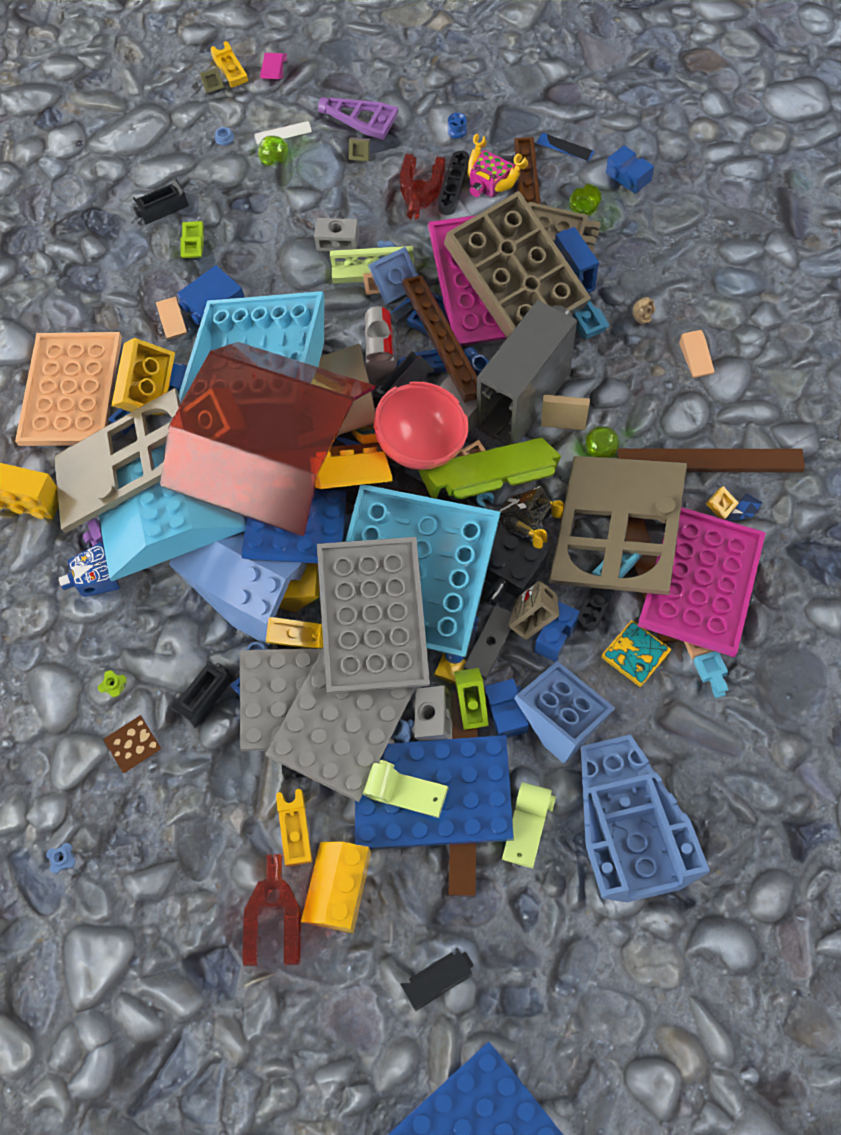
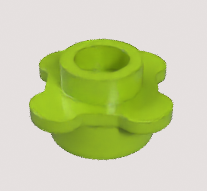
(117, 688)

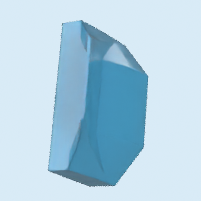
(590, 321)

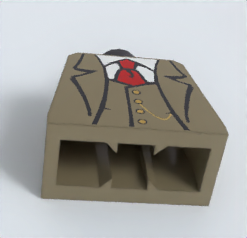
(534, 610)

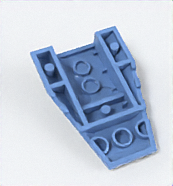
(238, 588)
(633, 825)

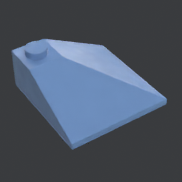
(562, 710)

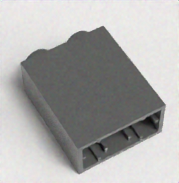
(523, 370)

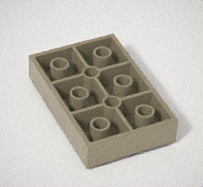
(514, 263)

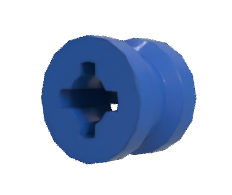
(457, 125)

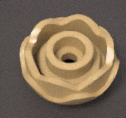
(643, 310)

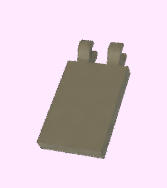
(556, 220)

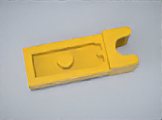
(229, 65)
(294, 633)
(294, 829)

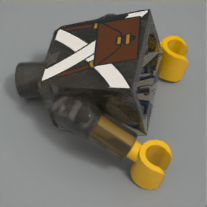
(526, 511)

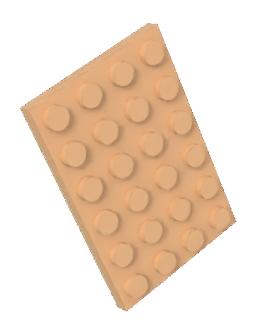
(68, 387)

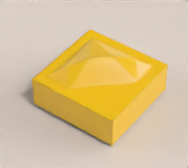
(722, 503)
(446, 669)

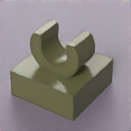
(211, 80)
(359, 149)

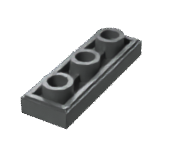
(497, 631)

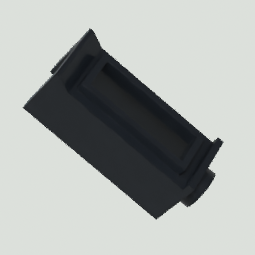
(160, 203)
(411, 369)
(208, 699)
(438, 979)

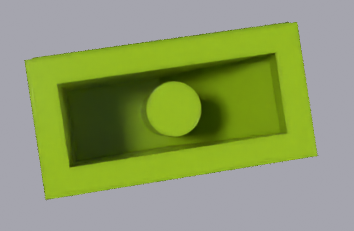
(471, 698)

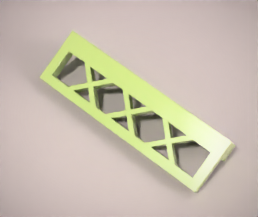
(353, 269)

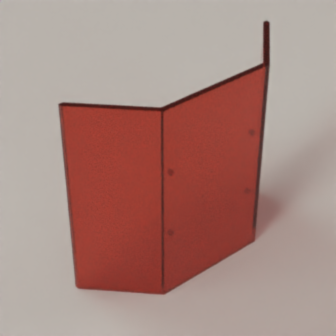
(257, 433)

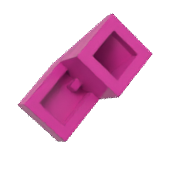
(273, 65)

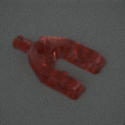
(417, 192)
(259, 902)

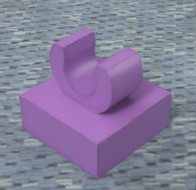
(95, 534)

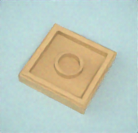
(564, 412)

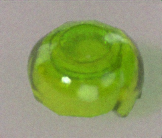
(272, 149)
(585, 199)
(602, 442)

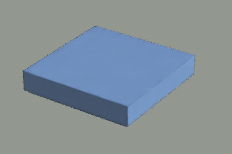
(390, 272)

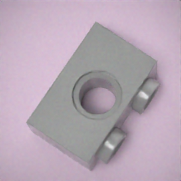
(336, 234)
(429, 700)

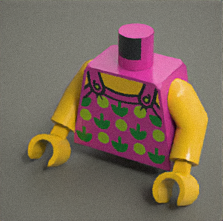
(491, 173)

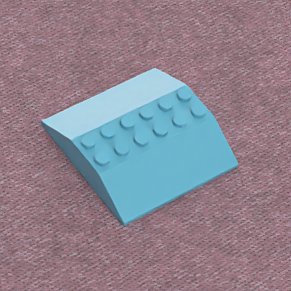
(276, 323)
(159, 524)
(452, 555)

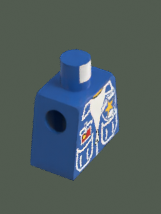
(89, 573)

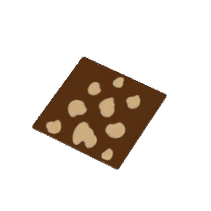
(132, 744)

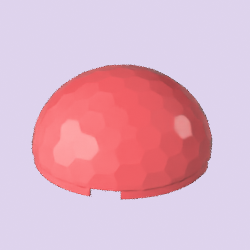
(420, 425)

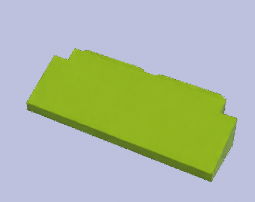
(491, 468)

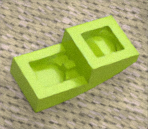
(192, 239)

